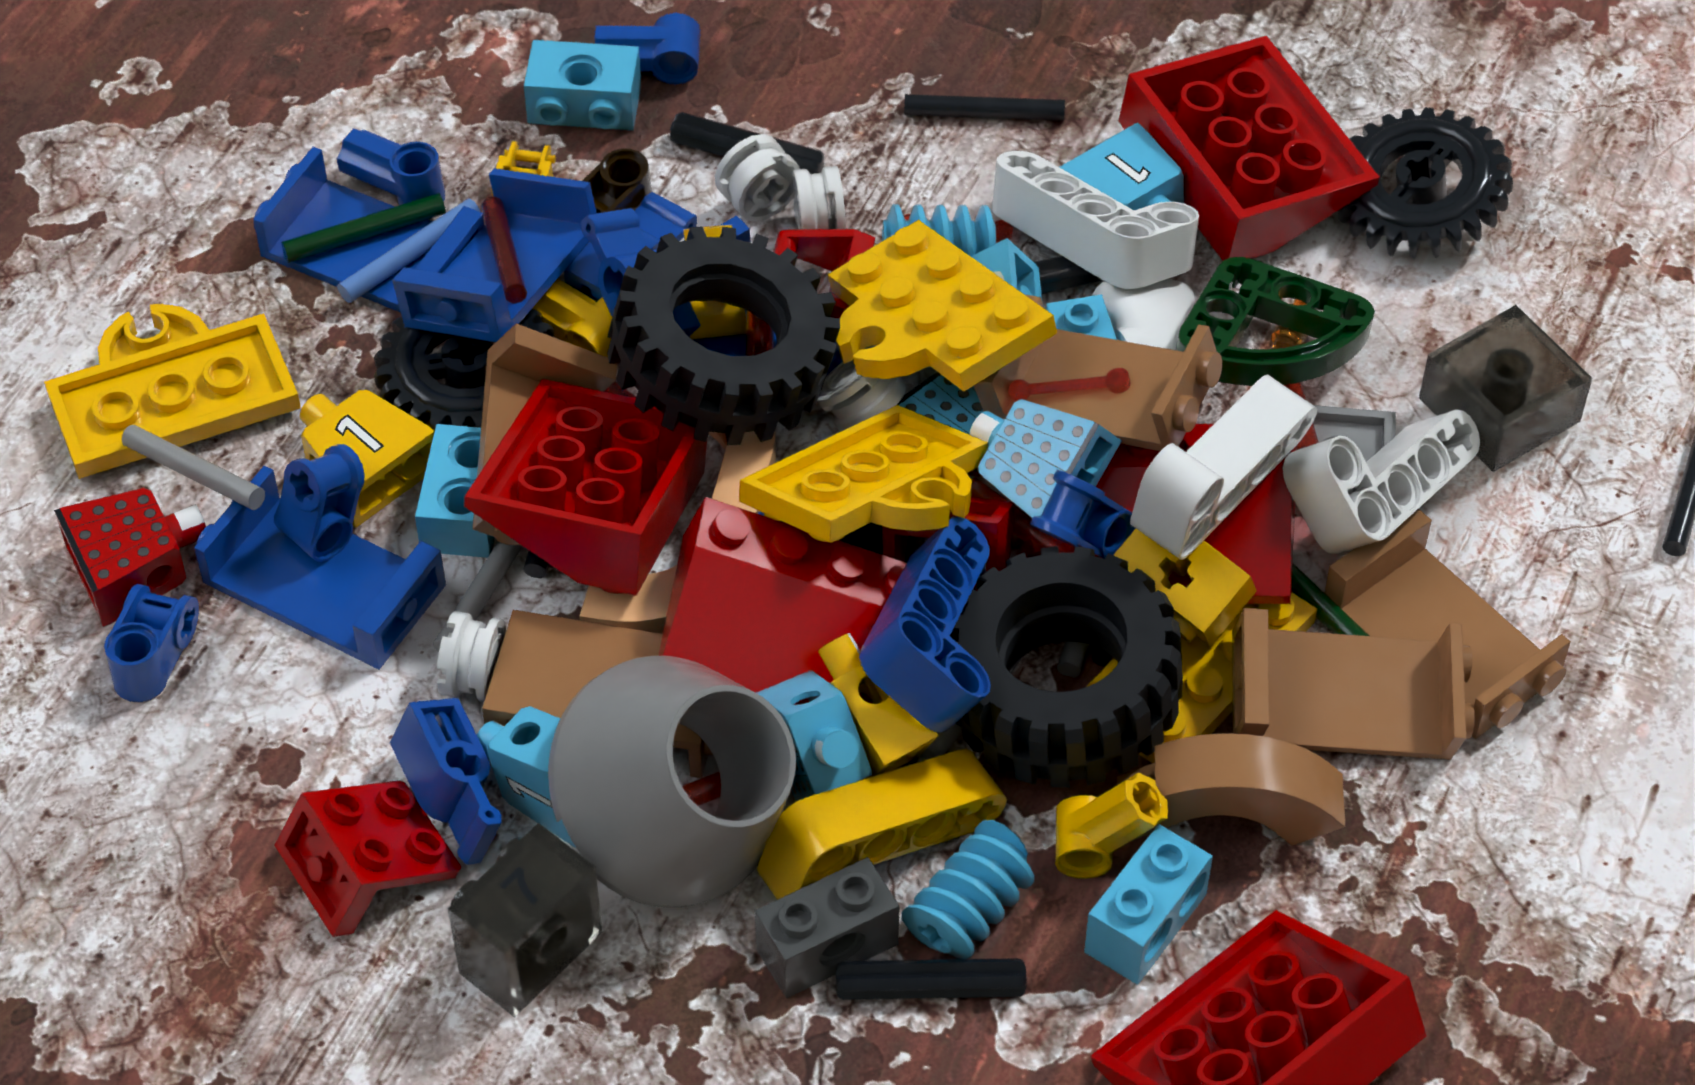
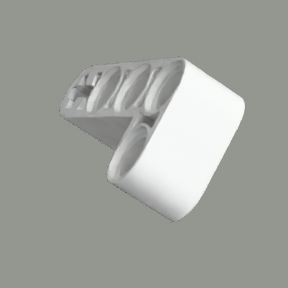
(1091, 227)
(1195, 490)
(1363, 501)

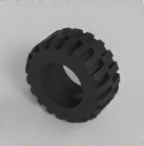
(1083, 729)

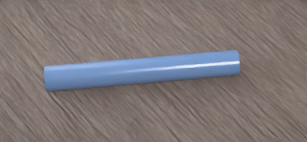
(399, 256)

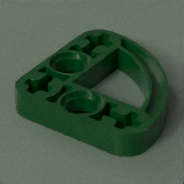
(1339, 329)

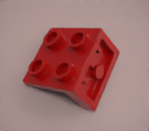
(359, 842)

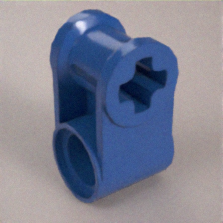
(321, 501)
(1084, 516)
(148, 641)

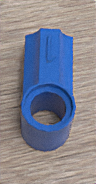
(666, 48)
(404, 170)

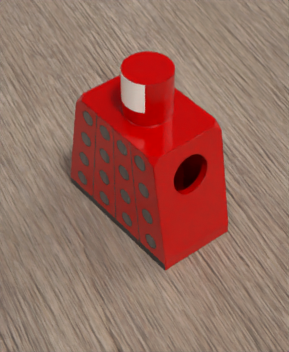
(126, 543)

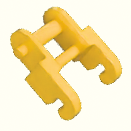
(509, 160)

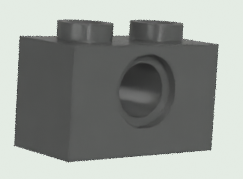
(826, 923)

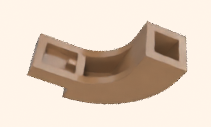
(1249, 779)

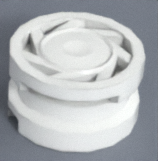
(756, 177)
(811, 199)
(857, 397)
(469, 655)

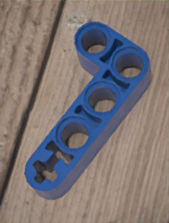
(911, 642)

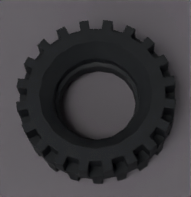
(706, 386)

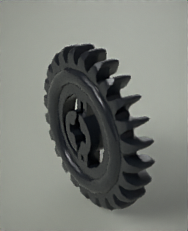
(1420, 204)
(410, 372)

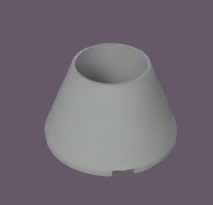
(621, 791)

